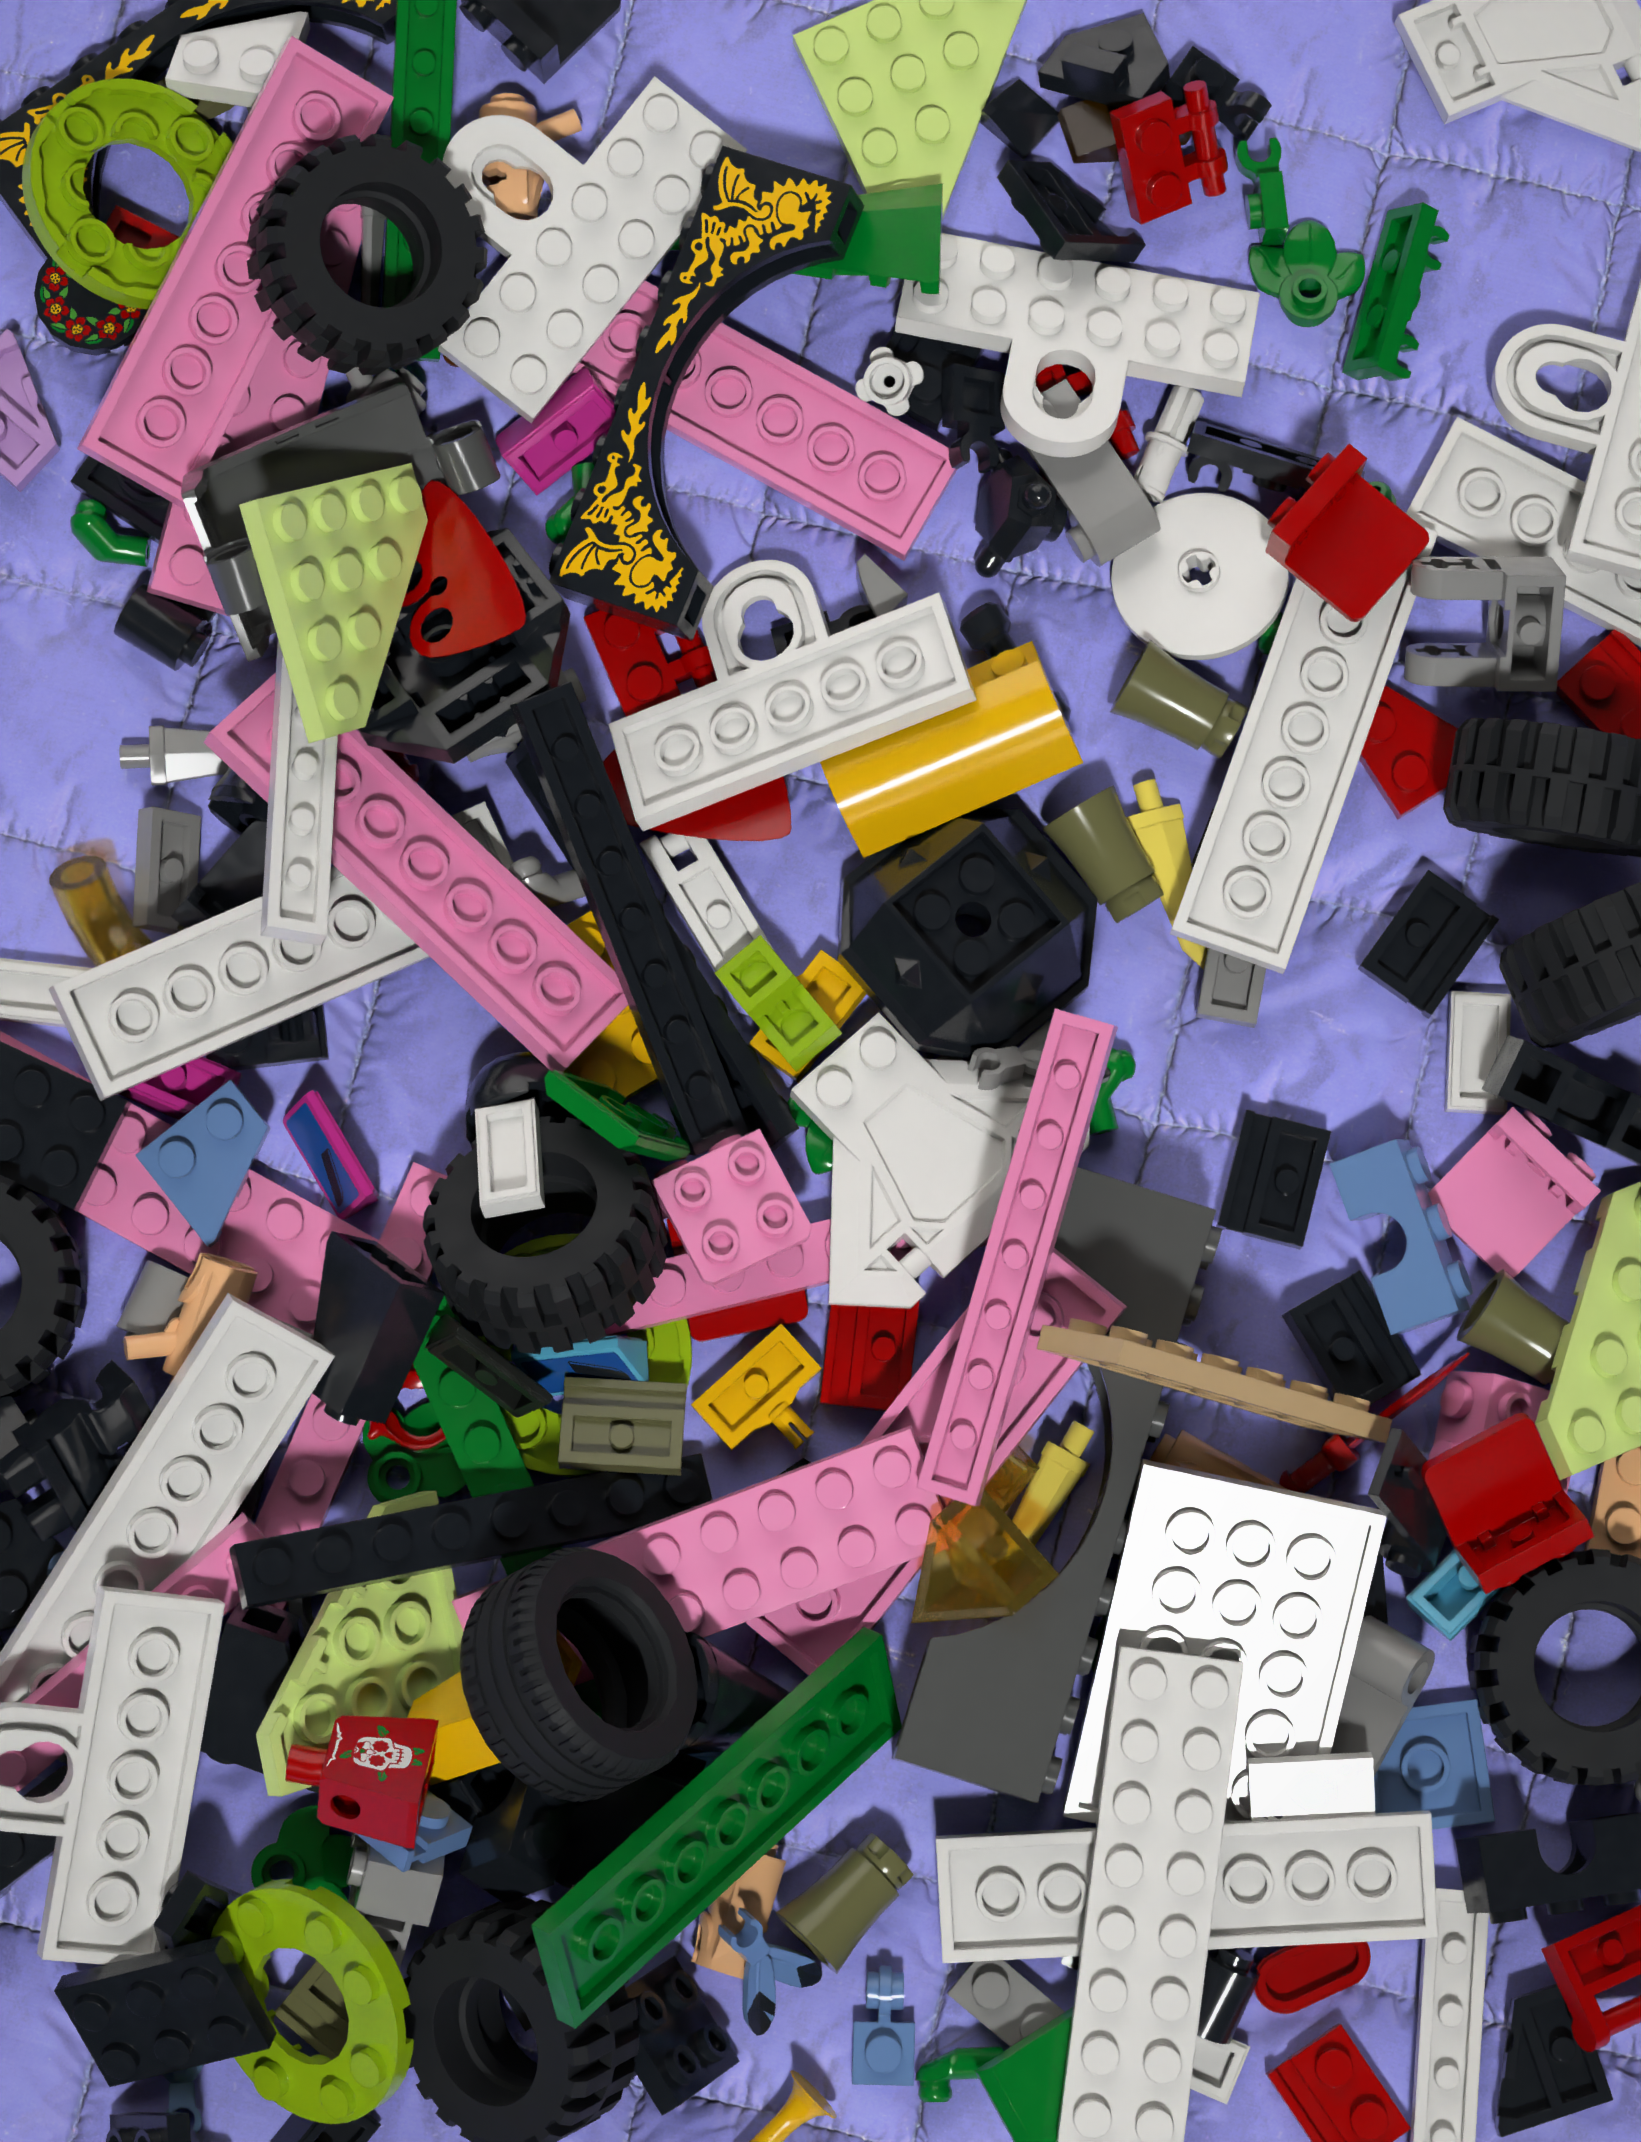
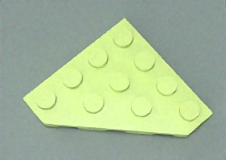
(908, 84)
(335, 585)
(1597, 1364)
(363, 1657)

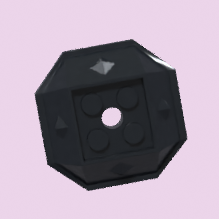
(464, 699)
(958, 989)

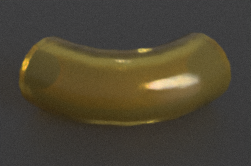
(95, 909)

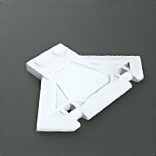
(1534, 55)
(911, 1161)

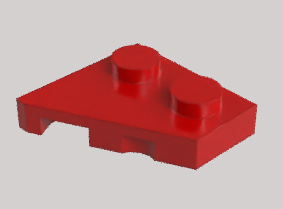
(1407, 752)

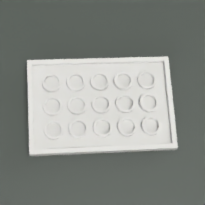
(1243, 1579)

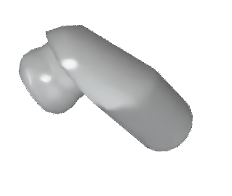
(547, 888)

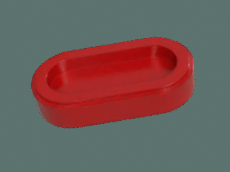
(1308, 1973)

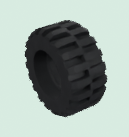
(425, 212)
(1546, 785)
(1578, 970)
(49, 1288)
(560, 1293)
(1506, 1671)
(471, 2059)

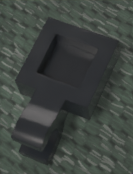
(1231, 105)

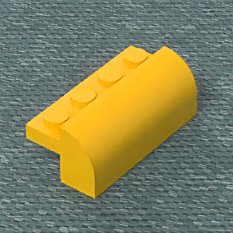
(956, 758)

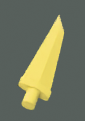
(1165, 844)
(1053, 1482)

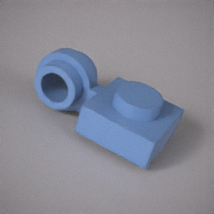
(883, 2048)

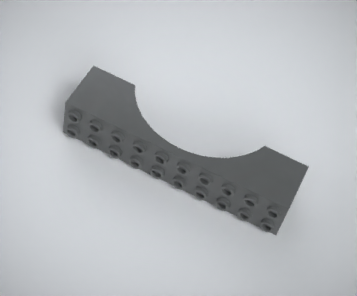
(1002, 1692)

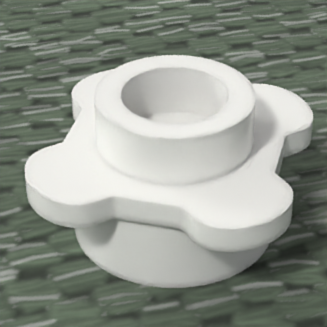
(873, 385)

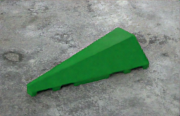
(893, 238)

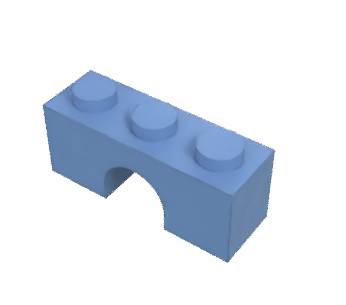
(1426, 1281)

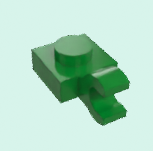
(1267, 205)

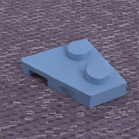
(207, 1158)

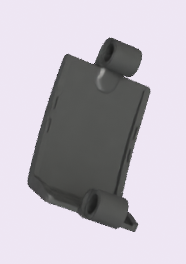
(332, 446)

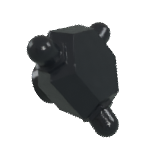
(1015, 513)

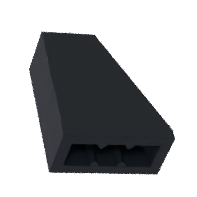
(373, 1322)

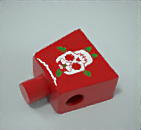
(371, 1775)

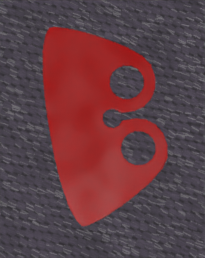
(479, 583)
(748, 816)

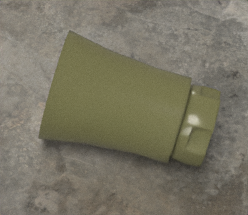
(1178, 702)
(1107, 854)
(1514, 1327)
(846, 1901)

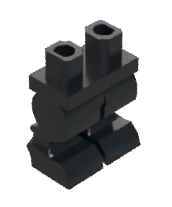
(74, 1452)

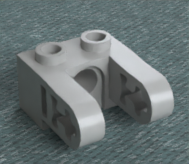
(1521, 623)
(392, 1897)

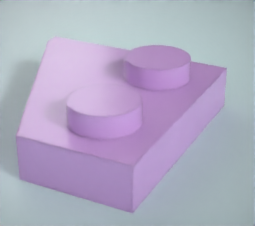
(24, 428)

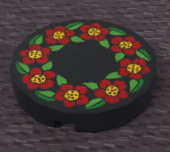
(81, 317)

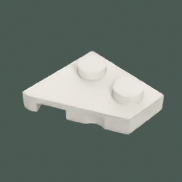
(232, 60)

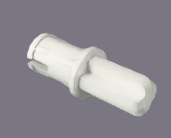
(1168, 442)

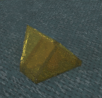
(977, 1565)

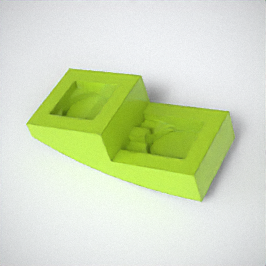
(778, 1003)

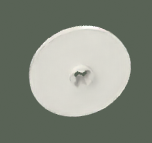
(1192, 619)

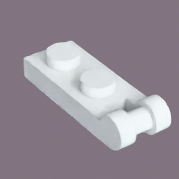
(704, 896)

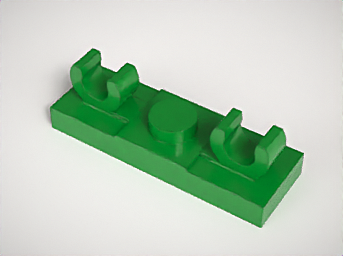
(1393, 293)

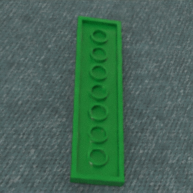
(716, 1828)

